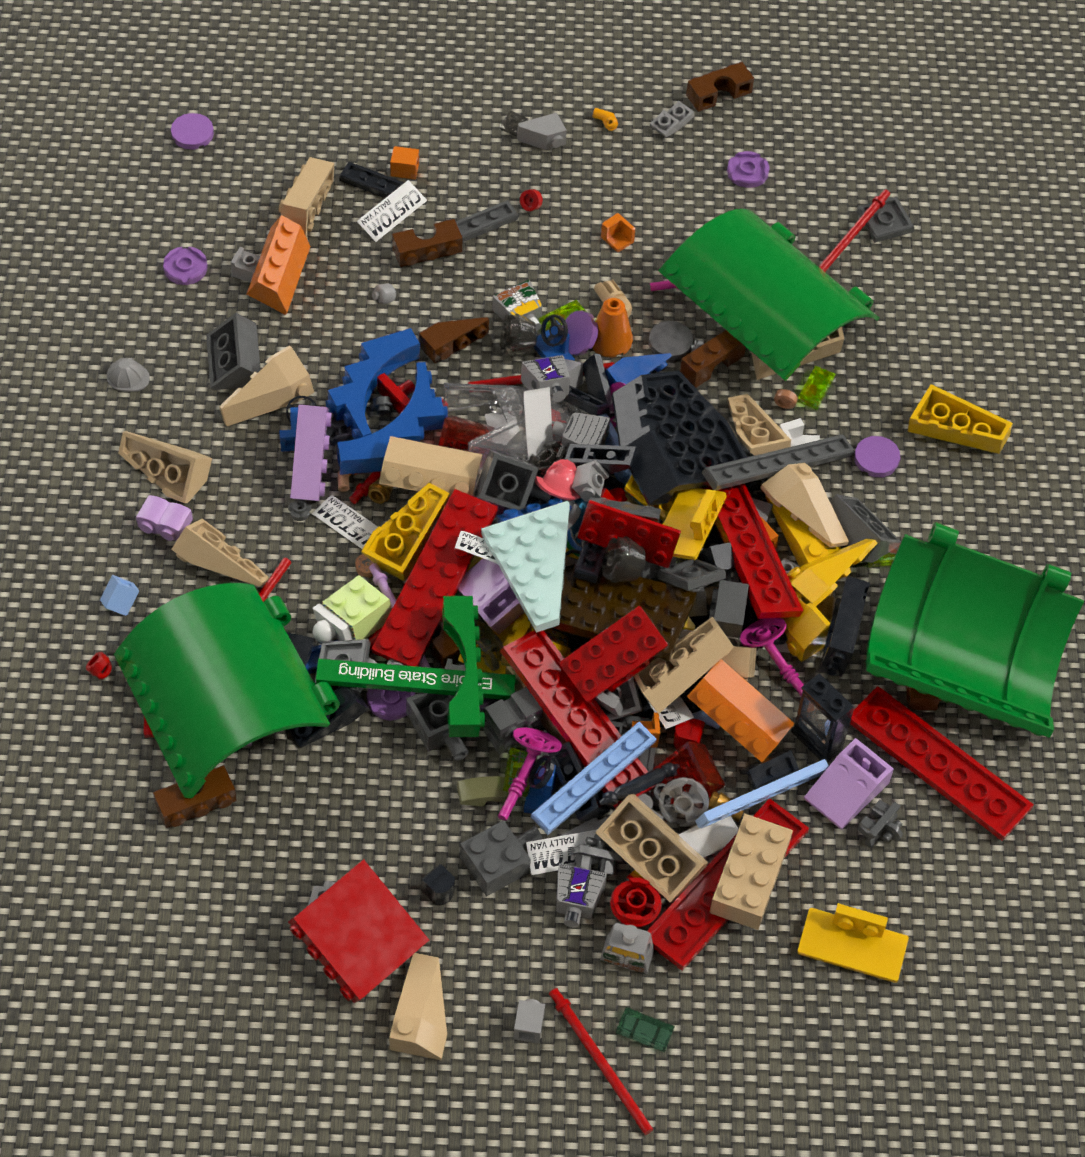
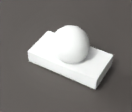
(329, 626)

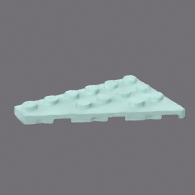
(533, 560)

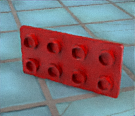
(605, 522)
(614, 655)

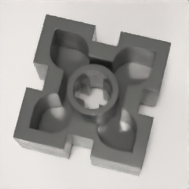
(505, 716)

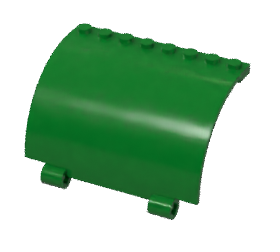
(763, 288)
(973, 629)
(219, 676)

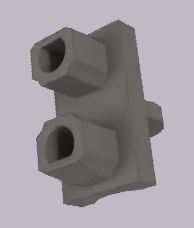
(886, 816)
(585, 854)

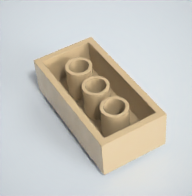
(751, 871)

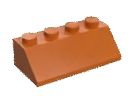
(280, 265)
(741, 710)

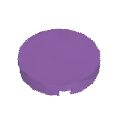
(192, 131)
(748, 169)
(185, 265)
(582, 332)
(877, 456)
(388, 703)

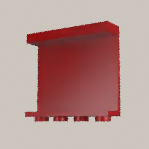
(358, 932)

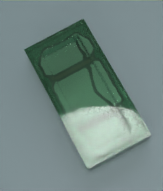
(645, 1029)

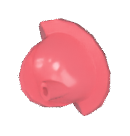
(559, 480)

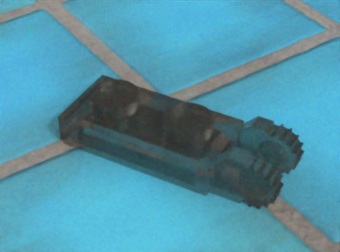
(488, 644)

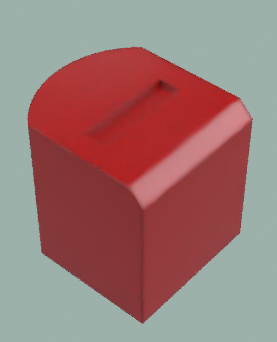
(690, 731)

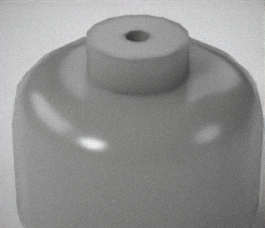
(384, 293)

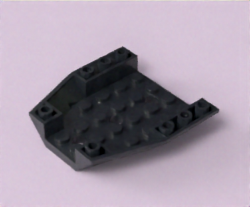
(666, 452)

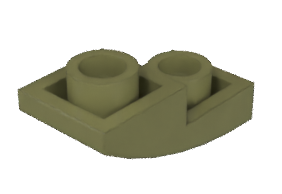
(480, 790)

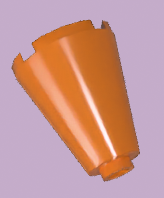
(613, 329)

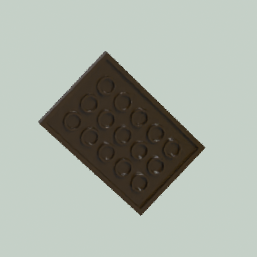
(594, 607)

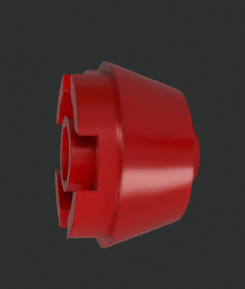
(635, 902)

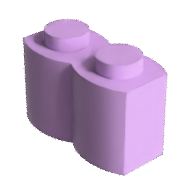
(163, 518)

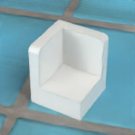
(794, 431)

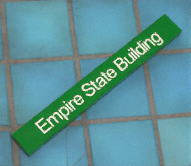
(409, 678)

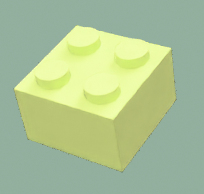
(360, 607)

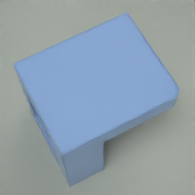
(119, 595)

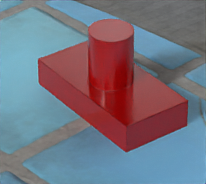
(398, 394)

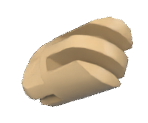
(610, 289)

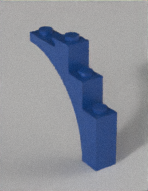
(360, 378)
(420, 414)

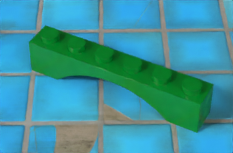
(464, 709)

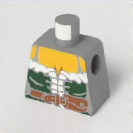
(520, 300)
(628, 948)

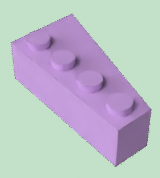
(309, 452)

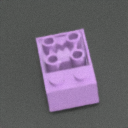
(492, 595)
(849, 783)

